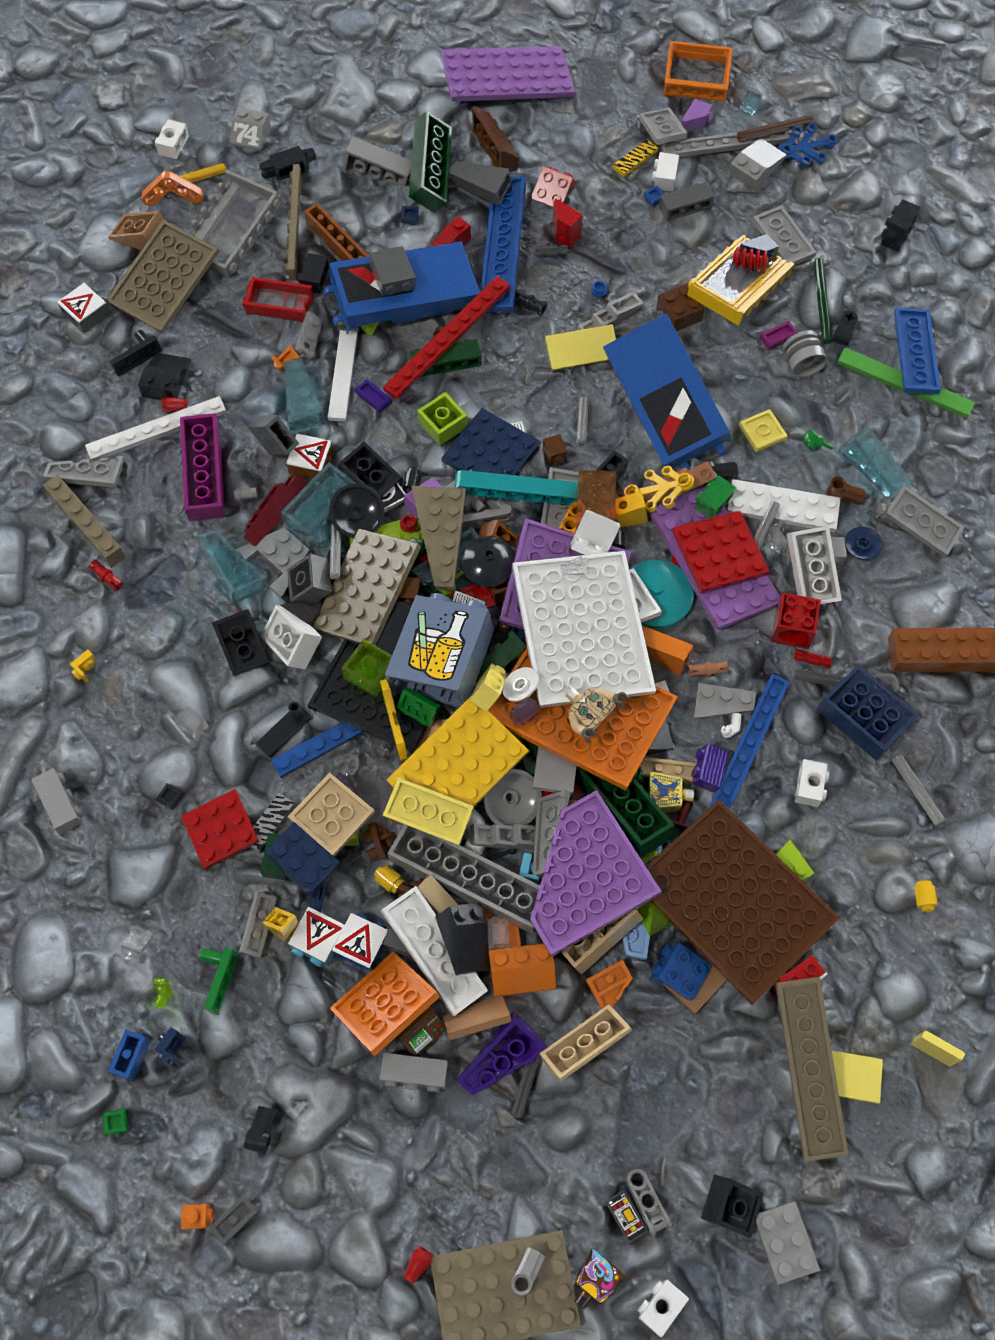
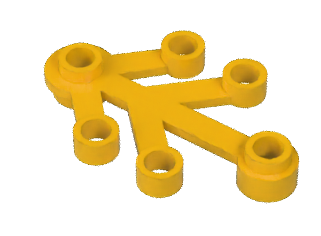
(663, 487)

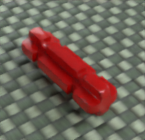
(812, 658)

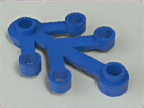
(806, 147)

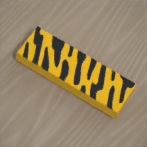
(635, 158)

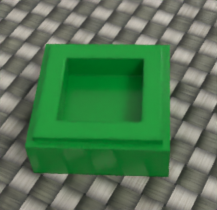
(115, 1122)

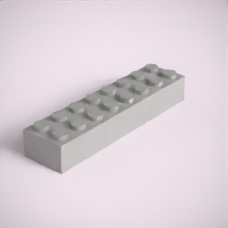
(467, 875)

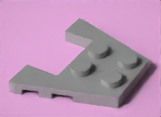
(281, 551)

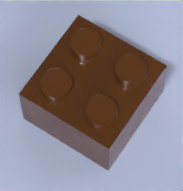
(680, 308)

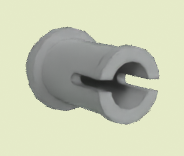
(243, 494)

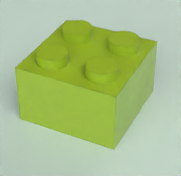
(442, 418)

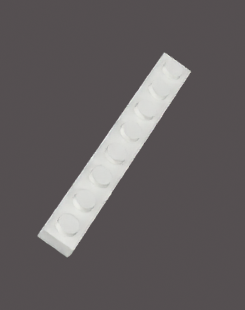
(151, 430)

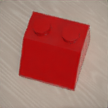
(566, 224)

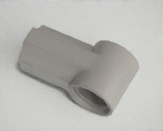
(528, 1270)

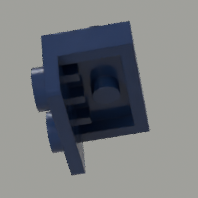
(168, 1046)

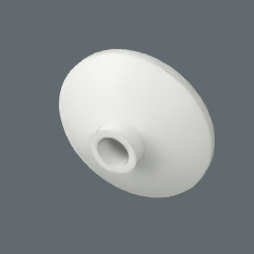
(520, 684)

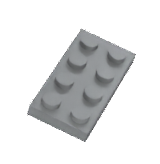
(786, 234)
(924, 521)

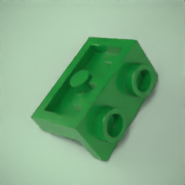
(418, 707)

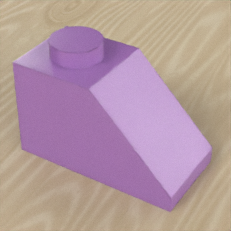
(697, 115)

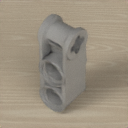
(655, 1211)

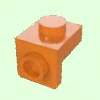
(287, 355)

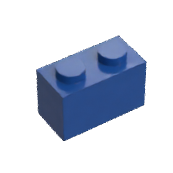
(129, 1055)

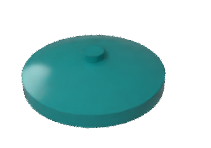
(669, 590)

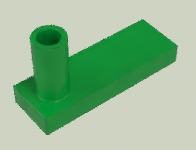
(226, 962)

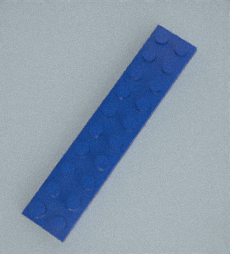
(504, 242)

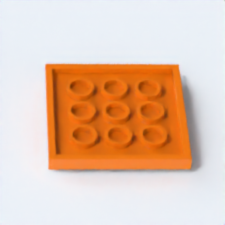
(384, 1003)

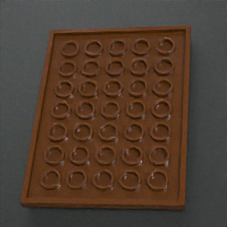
(737, 901)

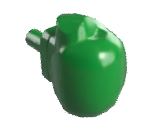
(813, 440)

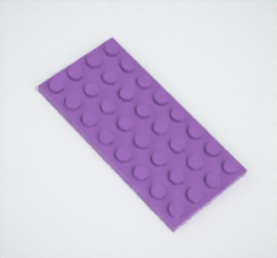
(506, 73)
(725, 604)

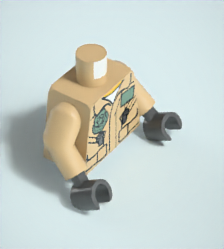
(591, 709)

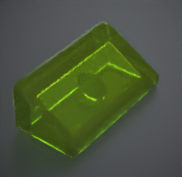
(652, 919)

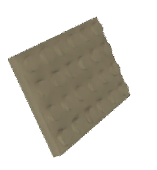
(162, 276)
(366, 587)
(478, 1297)

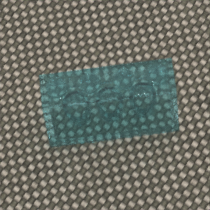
(313, 502)

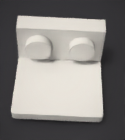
(594, 534)

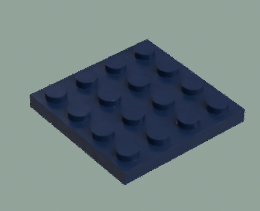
(491, 446)

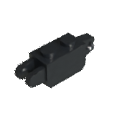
(282, 163)

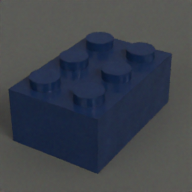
(302, 859)

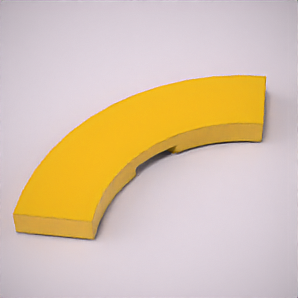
(397, 734)

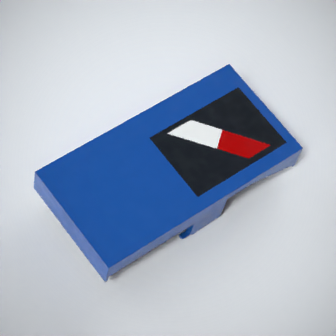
(441, 286)
(667, 393)

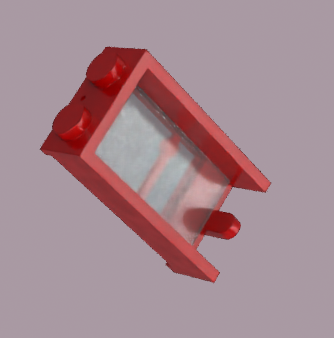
(277, 299)

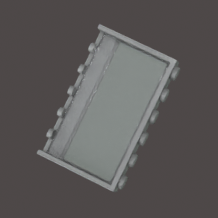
(235, 220)

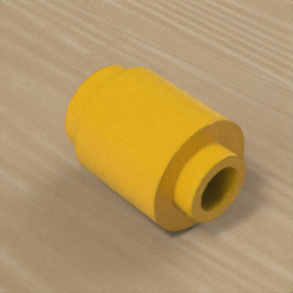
(388, 878)
(925, 896)

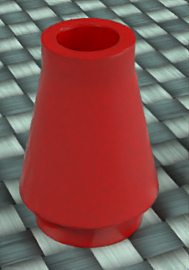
(173, 405)
(418, 1264)

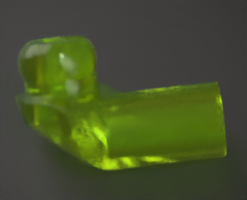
(164, 991)

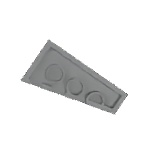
(87, 472)

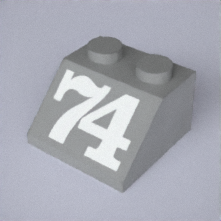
(250, 129)

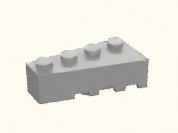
(376, 162)

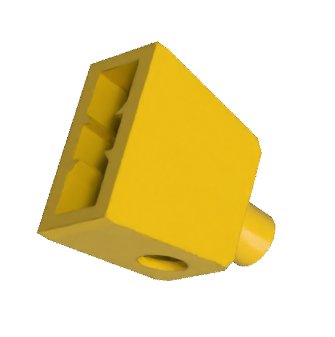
(631, 510)

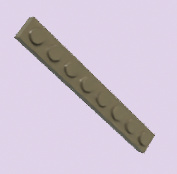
(293, 226)

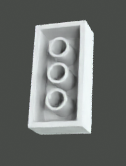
(814, 564)

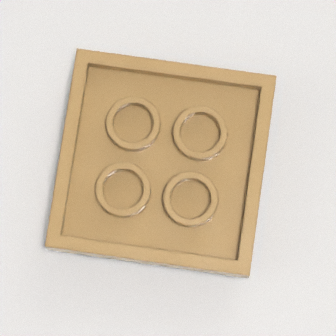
(331, 814)

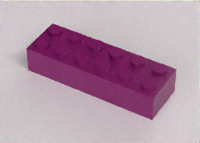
(202, 467)

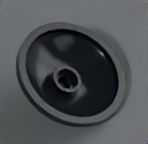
(359, 499)
(484, 570)

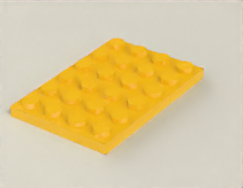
(464, 756)

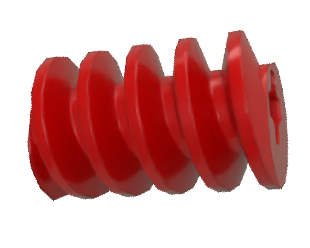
(750, 259)

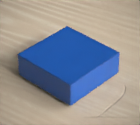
(653, 195)

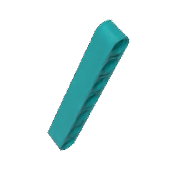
(516, 487)

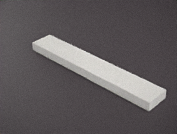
(342, 376)

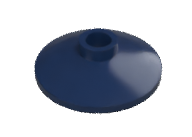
(863, 536)

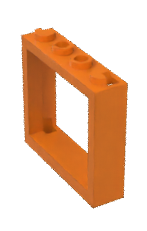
(696, 89)

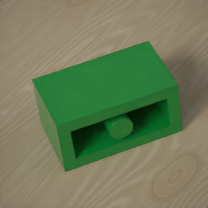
(714, 497)

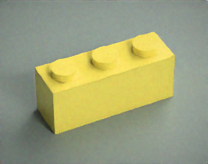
(489, 687)

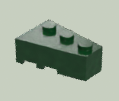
(504, 655)

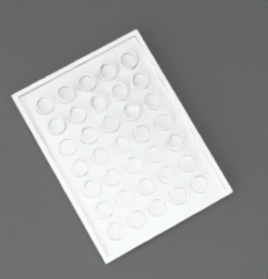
(583, 628)

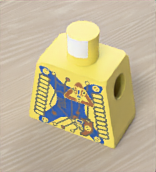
(668, 792)

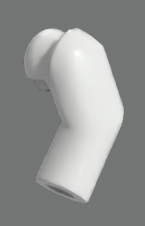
(734, 728)

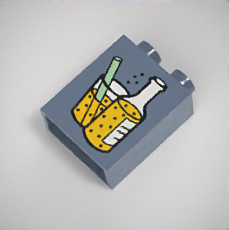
(441, 649)

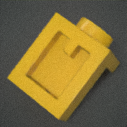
(81, 664)

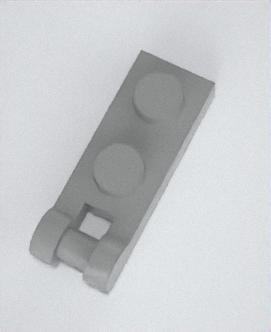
(309, 334)
(476, 520)

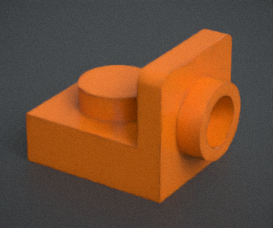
(196, 1216)

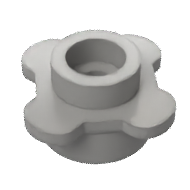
(882, 508)

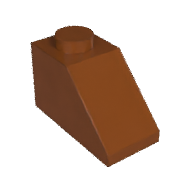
(499, 530)

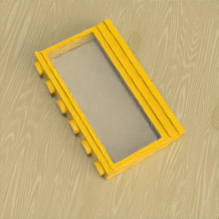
(733, 290)

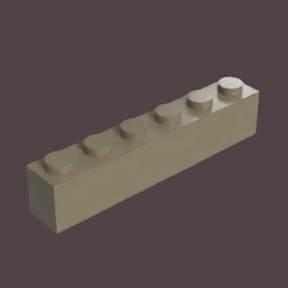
(84, 521)

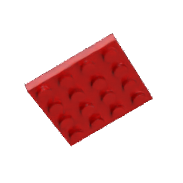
(720, 551)

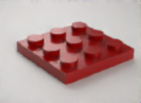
(220, 829)

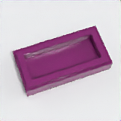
(778, 335)

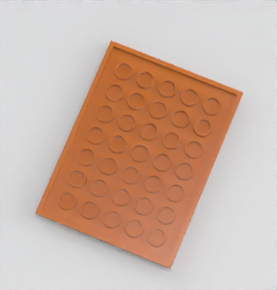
(621, 737)

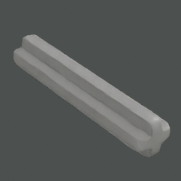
(582, 420)
(766, 523)

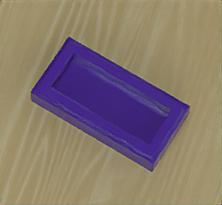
(373, 396)

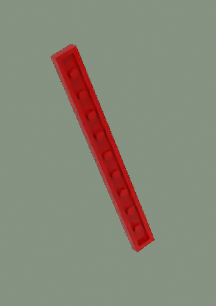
(446, 338)

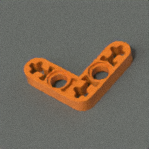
(170, 182)

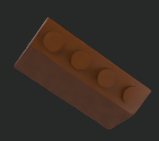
(493, 140)

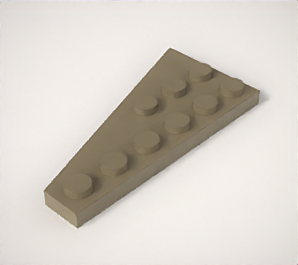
(441, 523)

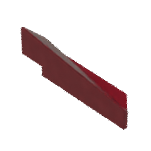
(269, 511)

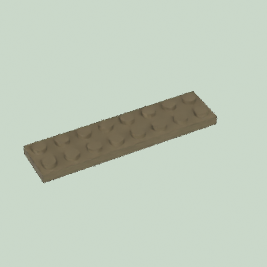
(811, 1069)

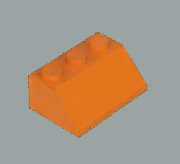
(522, 970)

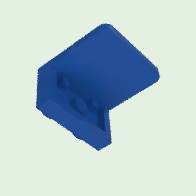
(680, 970)

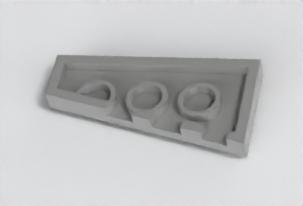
(554, 513)
(547, 820)

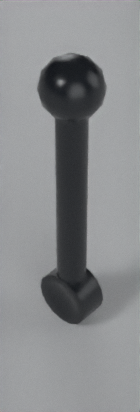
(510, 851)

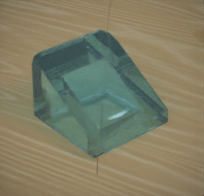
(751, 102)

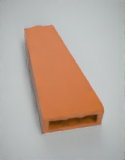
(667, 651)

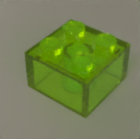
(367, 667)

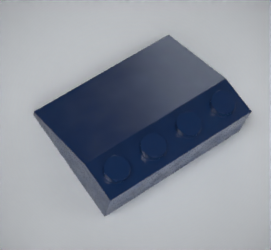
(867, 712)

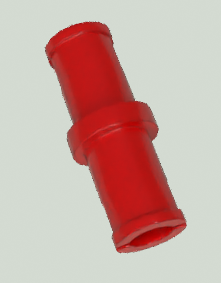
(105, 575)

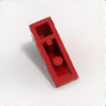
(454, 232)

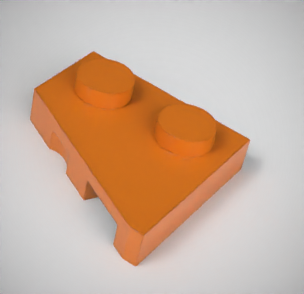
(609, 984)

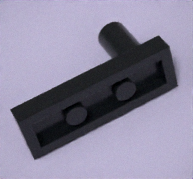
(136, 355)
(283, 729)

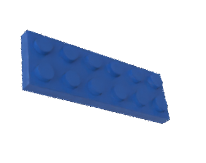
(916, 351)

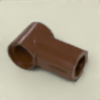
(845, 490)

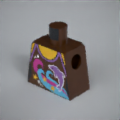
(597, 1279)

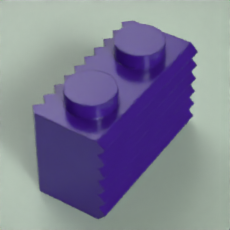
(709, 768)

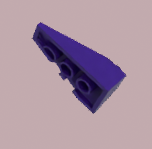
(505, 1051)

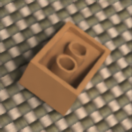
(136, 228)

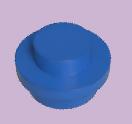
(599, 289)

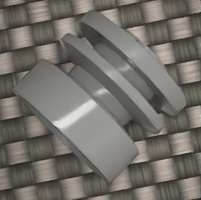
(805, 354)

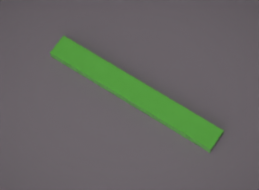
(893, 378)

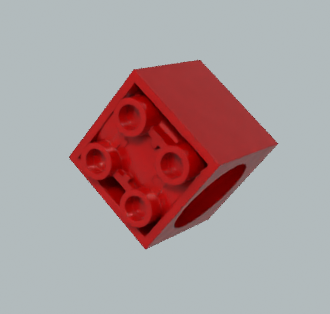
(795, 620)

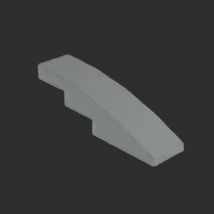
(615, 312)
(503, 836)

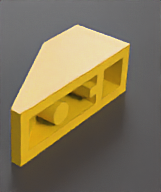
(281, 923)

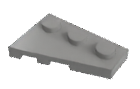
(719, 701)

